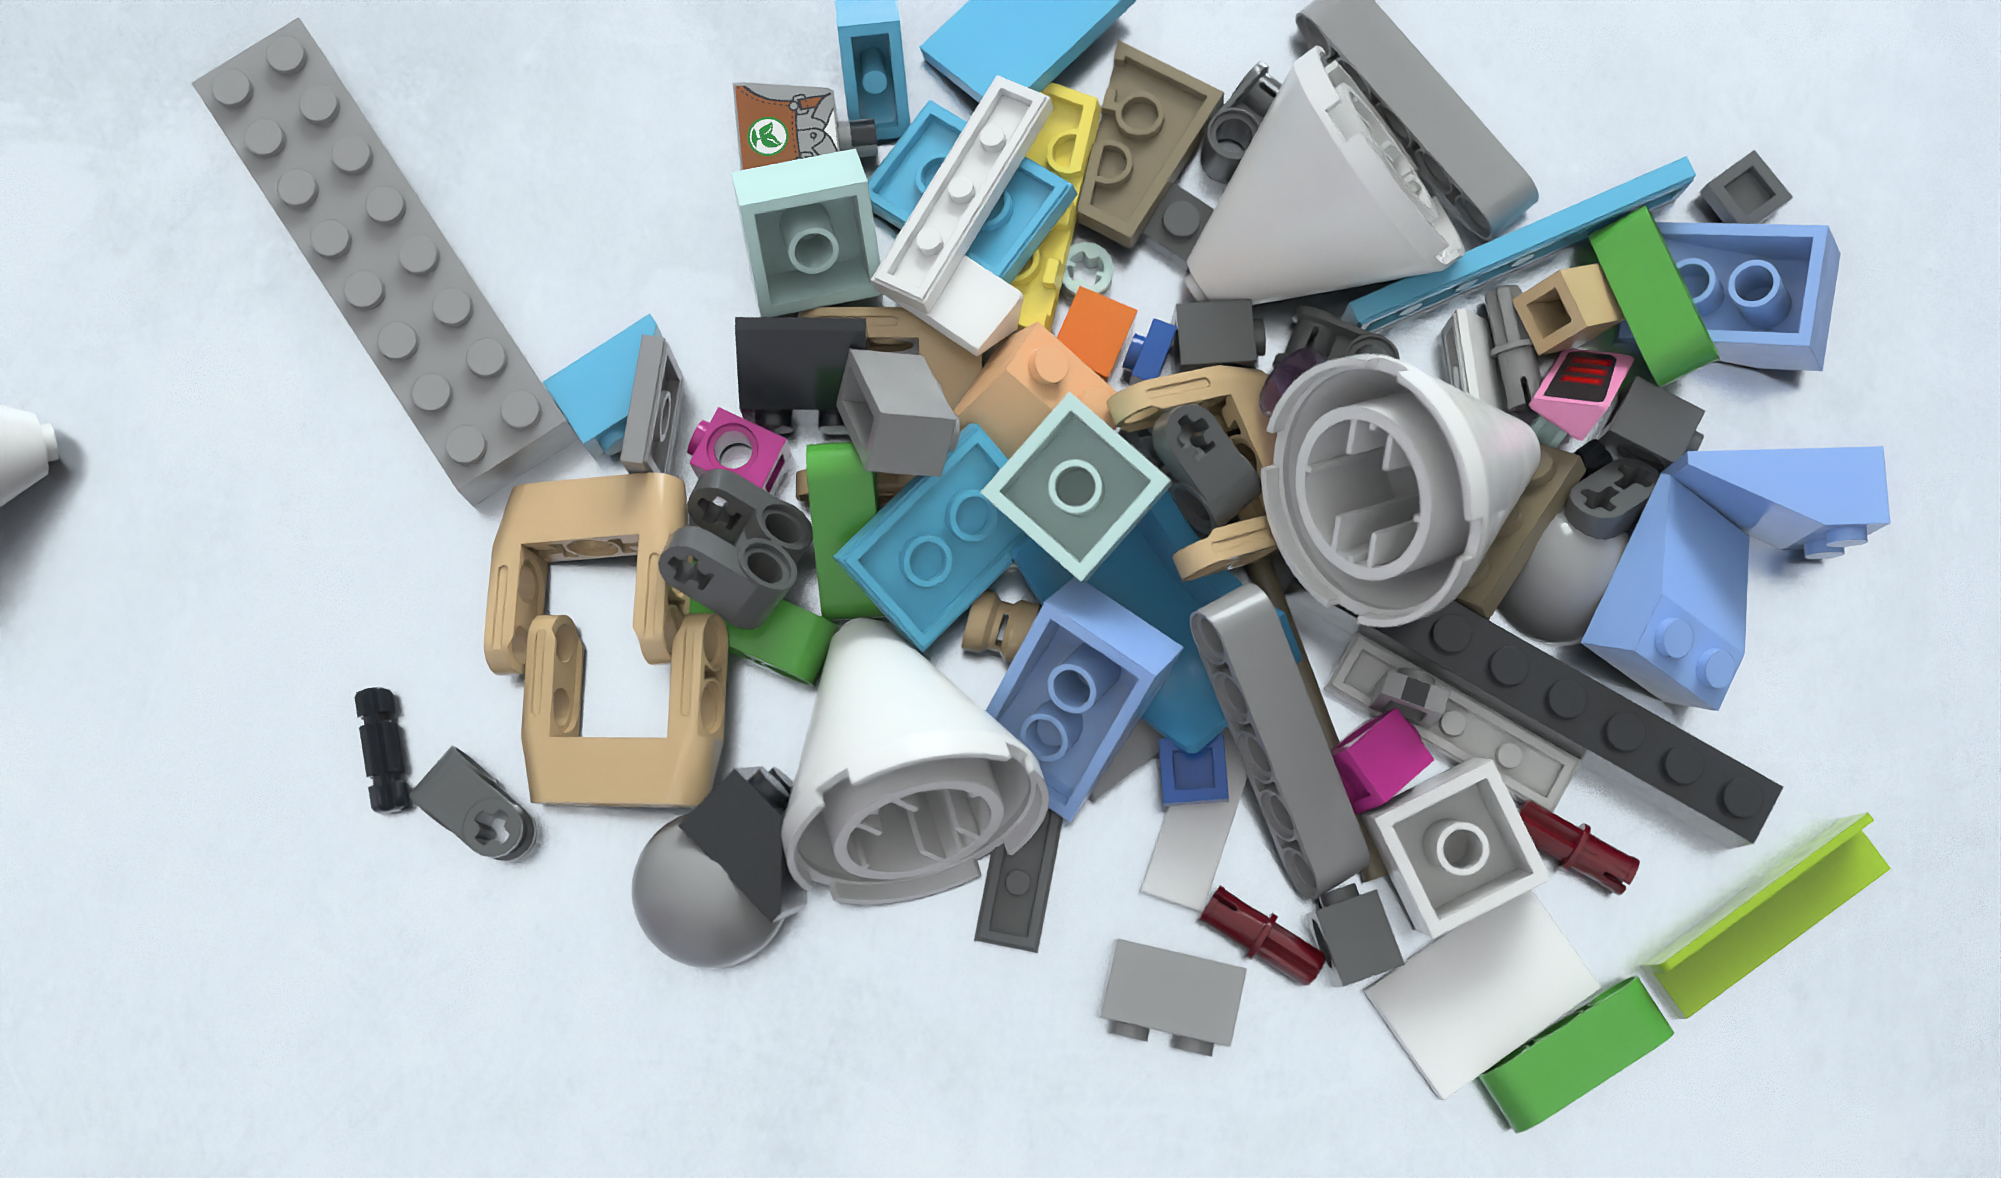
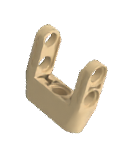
(903, 332)
(1233, 400)
(576, 523)
(623, 769)

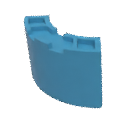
(1147, 583)

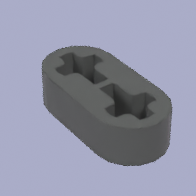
(1617, 496)

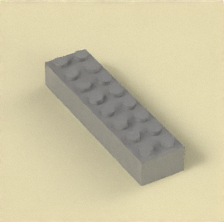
(385, 262)

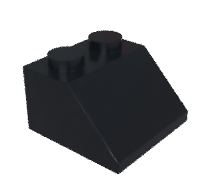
(794, 369)
(742, 833)

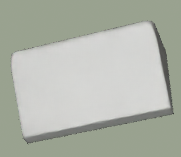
(973, 308)
(1469, 358)

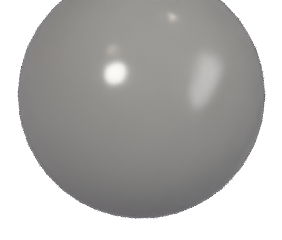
(1561, 584)
(693, 906)

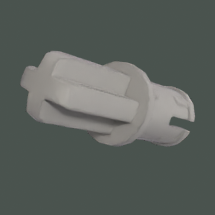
(1512, 347)

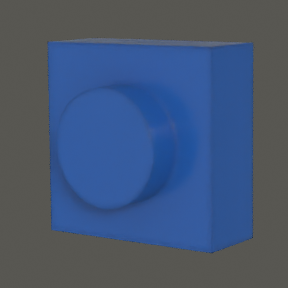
(1149, 353)
(1194, 776)

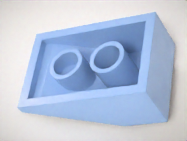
(1758, 289)
(1793, 496)
(1677, 601)
(1081, 688)

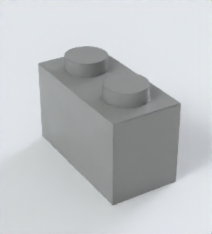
(896, 413)
(1171, 995)

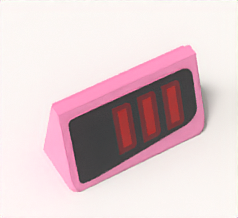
(1580, 389)

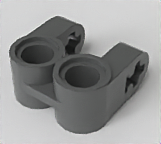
(1206, 484)
(742, 549)

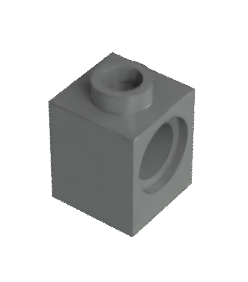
(1217, 335)
(1651, 425)
(1354, 935)

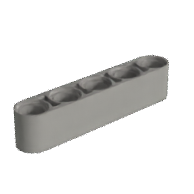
(1424, 113)
(1279, 740)

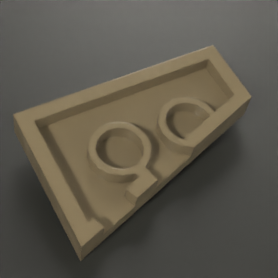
(1143, 141)
(1522, 530)

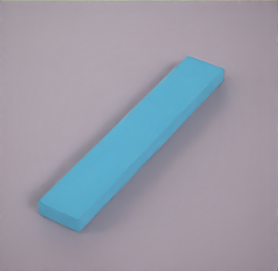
(1519, 247)

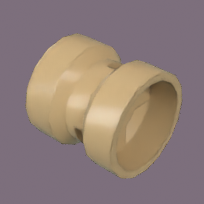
(986, 622)

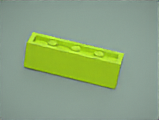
(1766, 916)

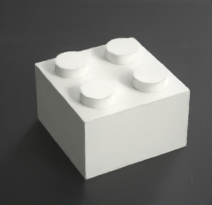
(1455, 846)

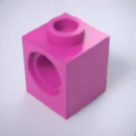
(768, 454)
(1379, 759)

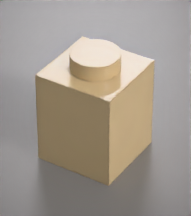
(1568, 308)

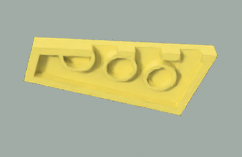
(1064, 150)

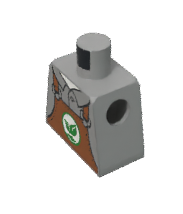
(794, 124)

